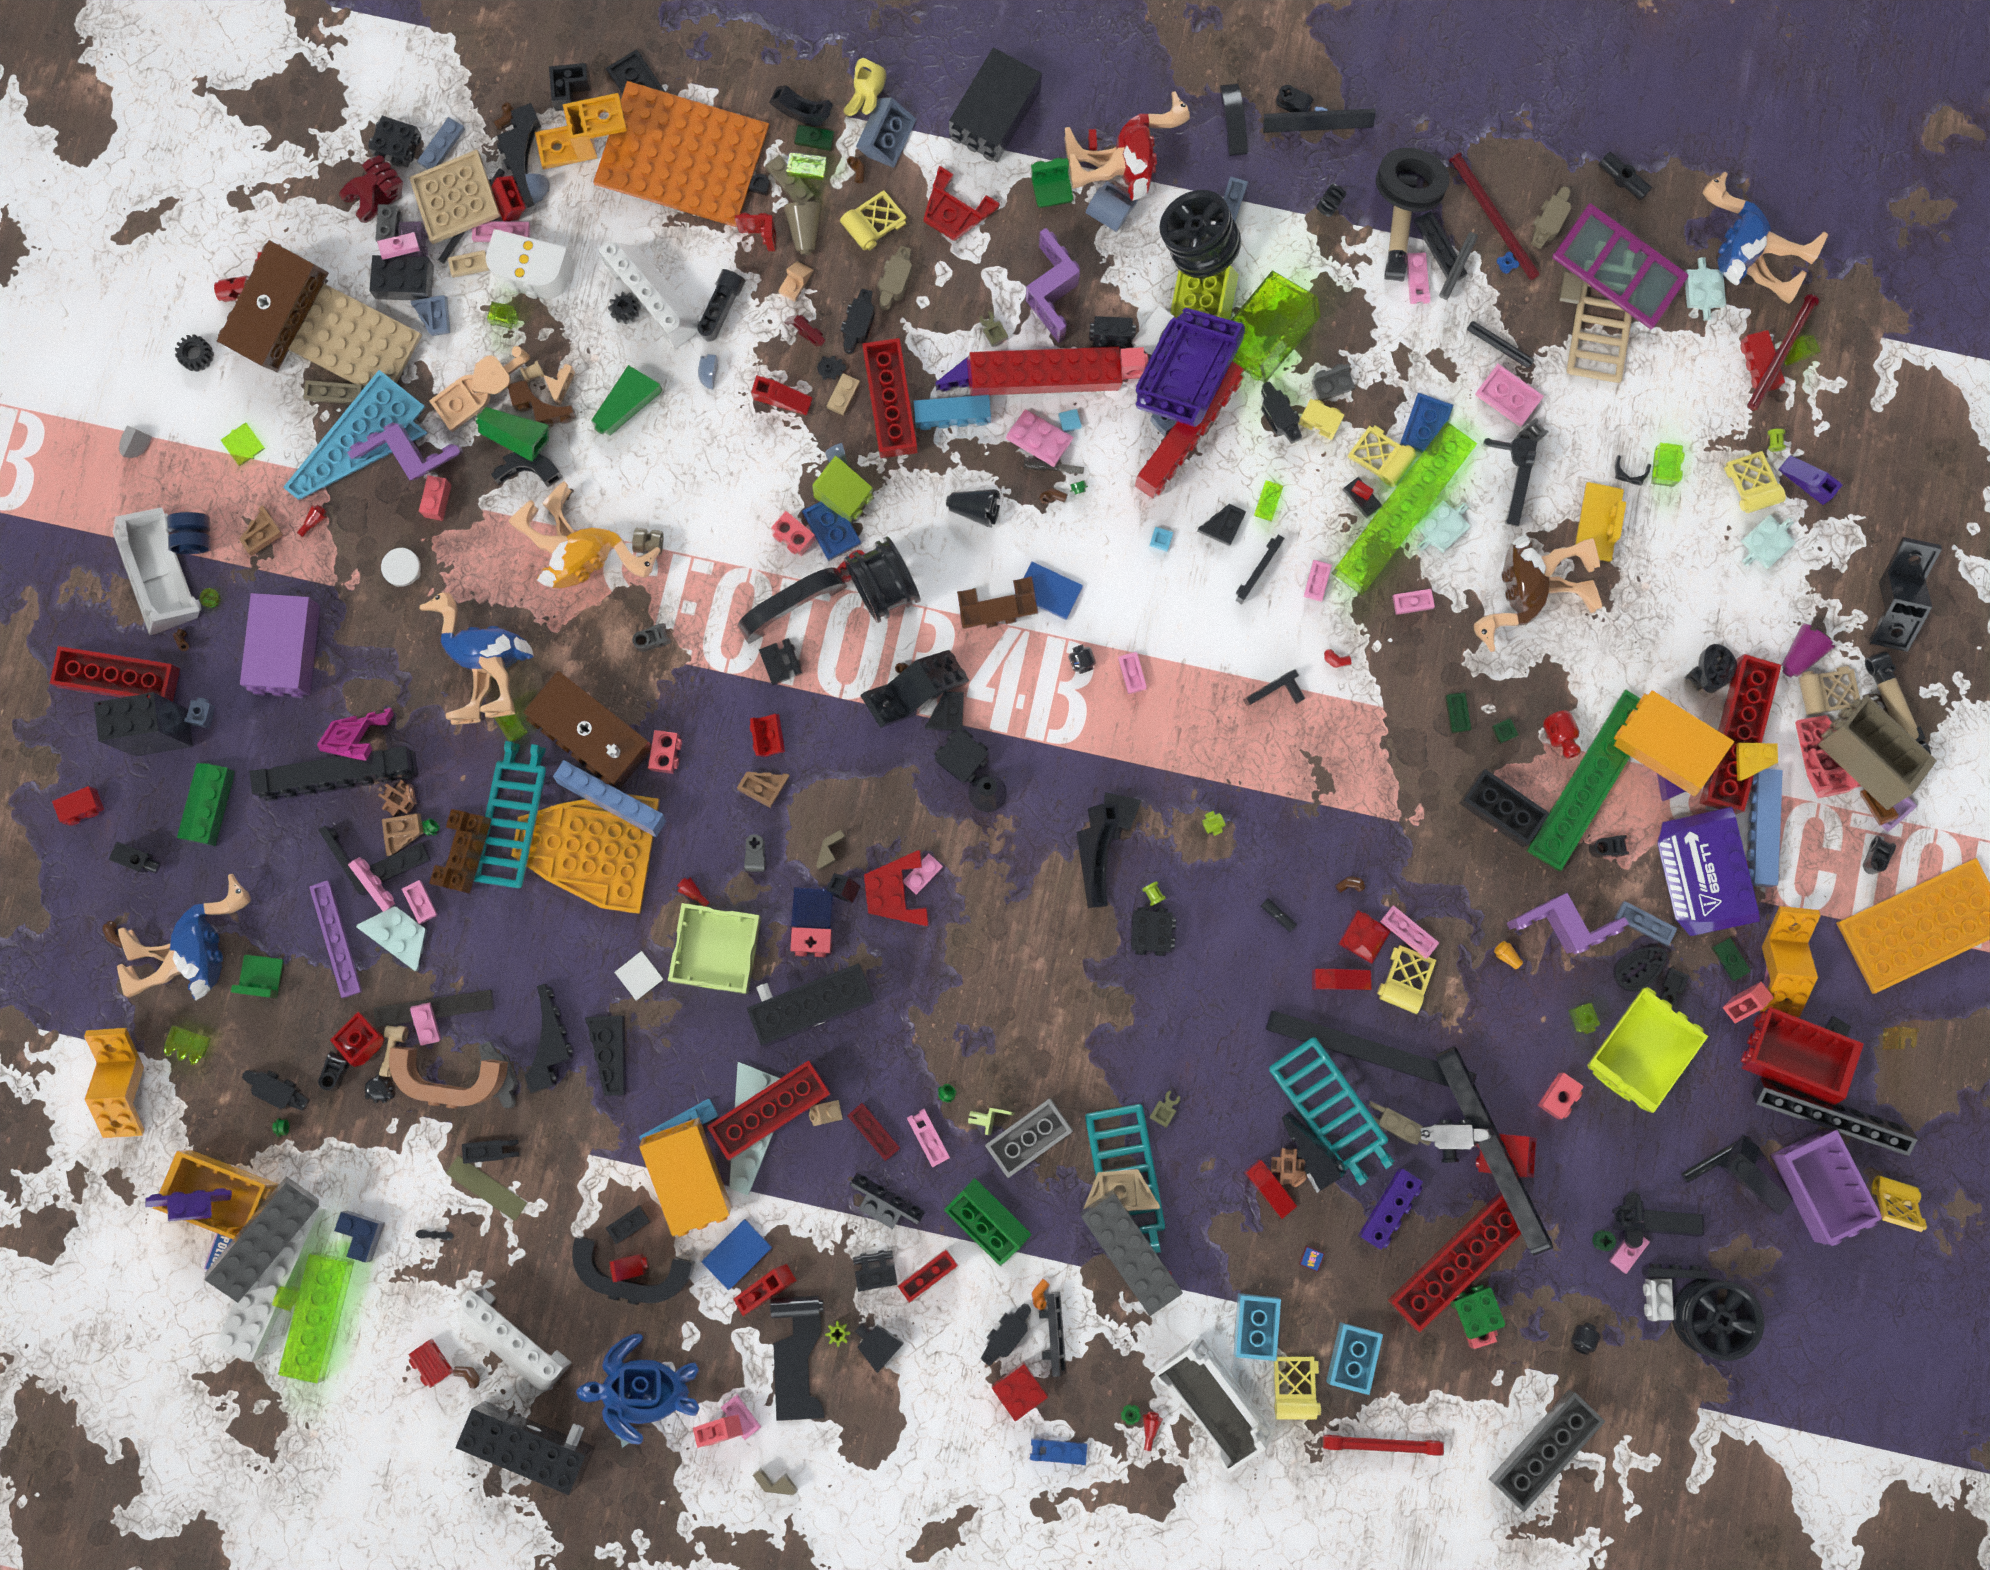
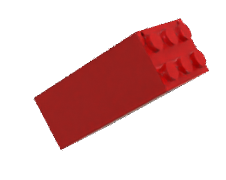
(1801, 1055)

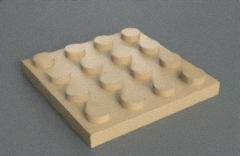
(454, 196)

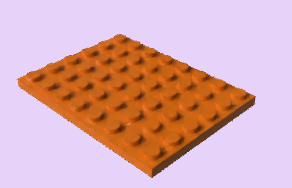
(682, 154)

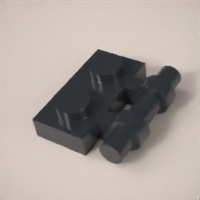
(774, 662)
(878, 1276)

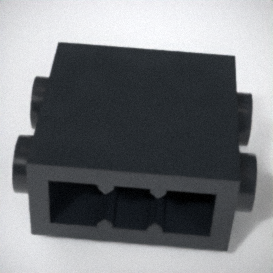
(395, 141)
(1112, 332)
(962, 756)
(1152, 931)

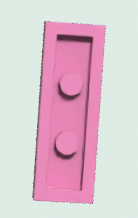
(484, 232)
(372, 883)
(1409, 932)

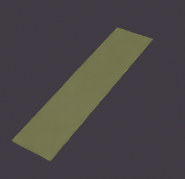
(486, 1188)

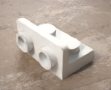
(1658, 1299)

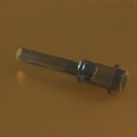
(1038, 464)

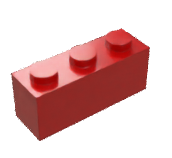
(1759, 354)
(927, 1275)

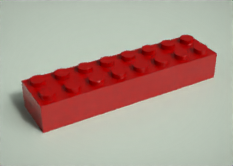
(1044, 371)
(1184, 437)
(1743, 722)
(1456, 1264)

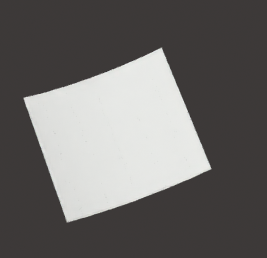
(638, 975)

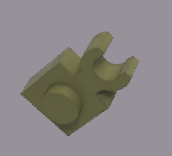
(994, 331)
(1163, 1111)

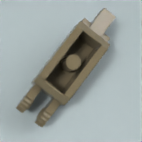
(1552, 218)
(896, 278)
(1398, 1125)

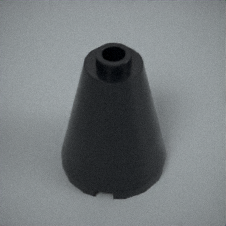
(975, 505)
(985, 799)

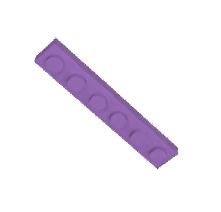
(335, 939)

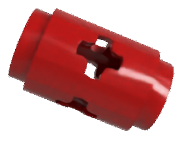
(228, 289)

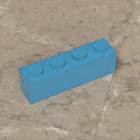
(952, 411)

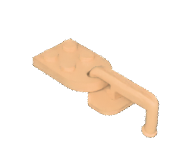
(461, 403)

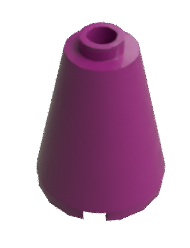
(1806, 650)

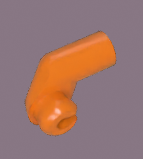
(1038, 1295)

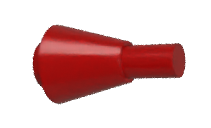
(315, 516)
(690, 890)
(1151, 1426)

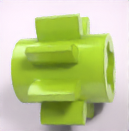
(1213, 823)
(834, 1337)

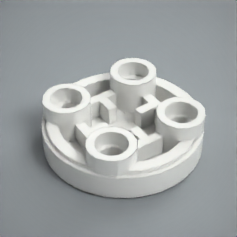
(401, 567)

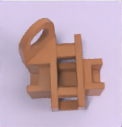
(401, 795)
(1283, 1166)

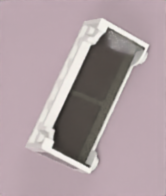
(1217, 1402)

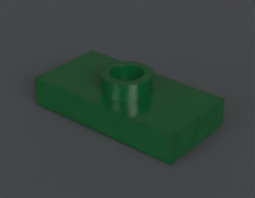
(814, 137)
(1458, 712)
(1731, 959)

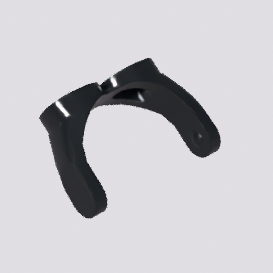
(1621, 475)

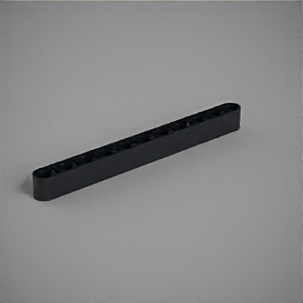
(1358, 1047)
(1495, 1152)

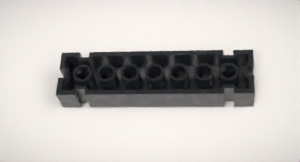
(333, 773)

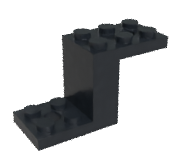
(1905, 594)
(914, 688)

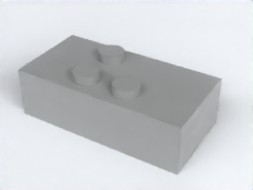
(1029, 1137)

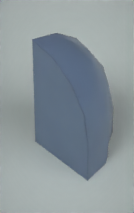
(538, 186)
(707, 370)
(836, 450)

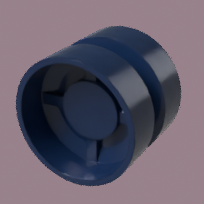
(188, 533)

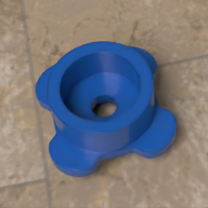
(1506, 268)

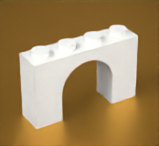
(1152, 331)

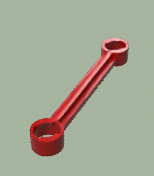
(1428, 1447)

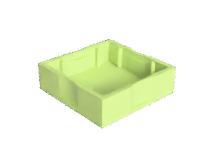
(715, 948)

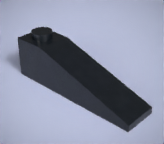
(1322, 1164)
(1752, 1170)

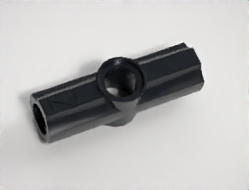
(1633, 183)

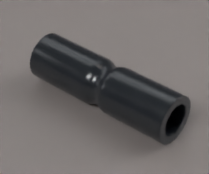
(1281, 917)

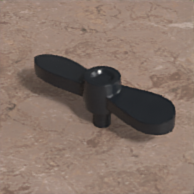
(434, 1234)

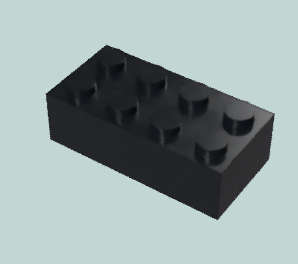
(1504, 808)

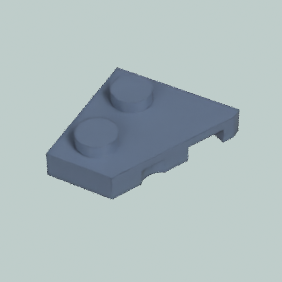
(434, 314)

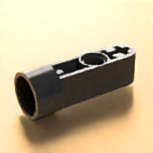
(728, 286)

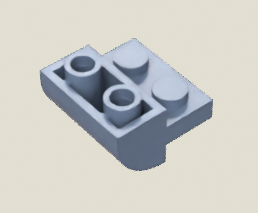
(1110, 206)

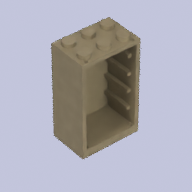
(1877, 752)

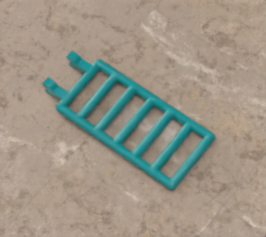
(508, 763)
(1144, 1147)
(1351, 1163)

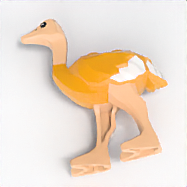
(578, 552)

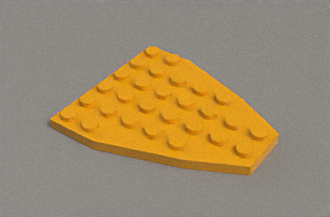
(591, 853)

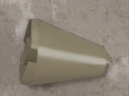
(803, 224)

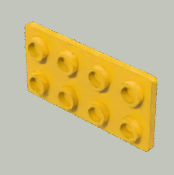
(1601, 518)

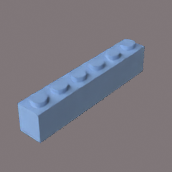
(609, 798)
(1765, 827)

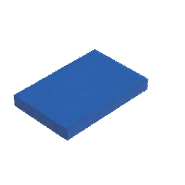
(1425, 421)
(831, 530)
(1053, 590)
(736, 1254)

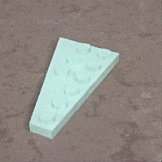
(747, 1164)

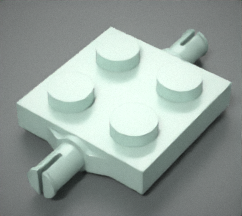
(1705, 289)
(1442, 526)
(1768, 541)

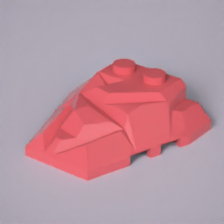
(1822, 770)

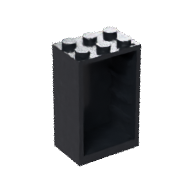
(995, 105)
(142, 724)

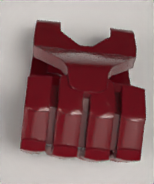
(377, 187)

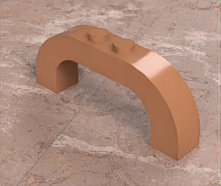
(405, 1075)

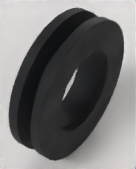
(1408, 197)

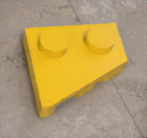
(1755, 758)

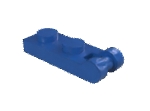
(1059, 1451)

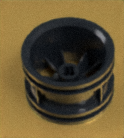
(1191, 218)
(882, 579)
(1748, 1328)

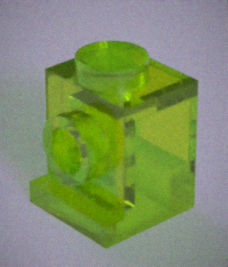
(498, 311)

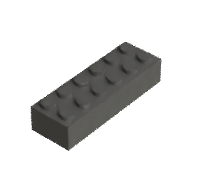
(261, 1239)
(1131, 1252)
(1546, 1450)

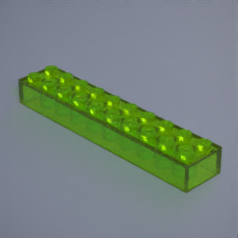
(1404, 508)

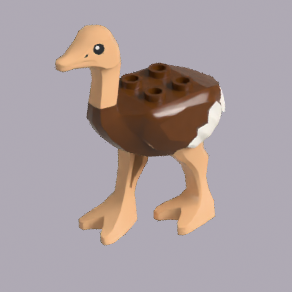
(1530, 583)

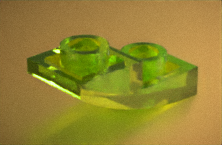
(1268, 500)

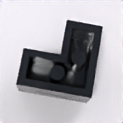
(565, 81)

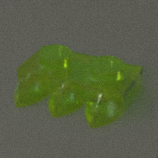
(185, 1043)

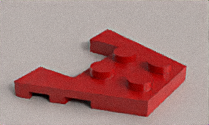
(951, 215)
(886, 891)

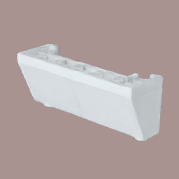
(154, 570)

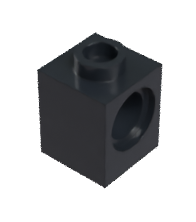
(843, 888)

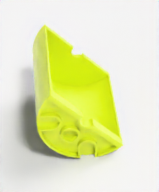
(1647, 1051)

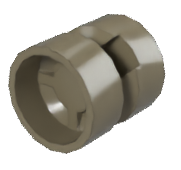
(647, 541)

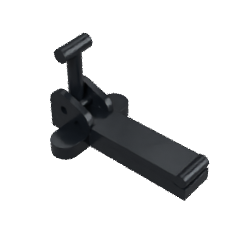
(1523, 456)
(1635, 1220)

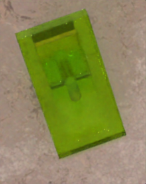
(1803, 348)

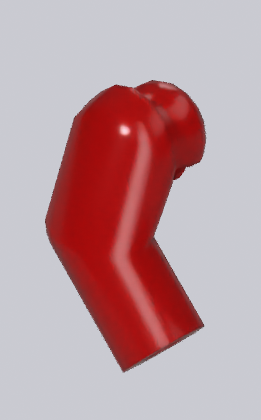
(1336, 661)

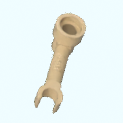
(394, 1034)

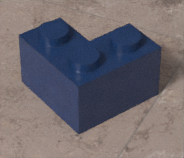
(365, 1234)

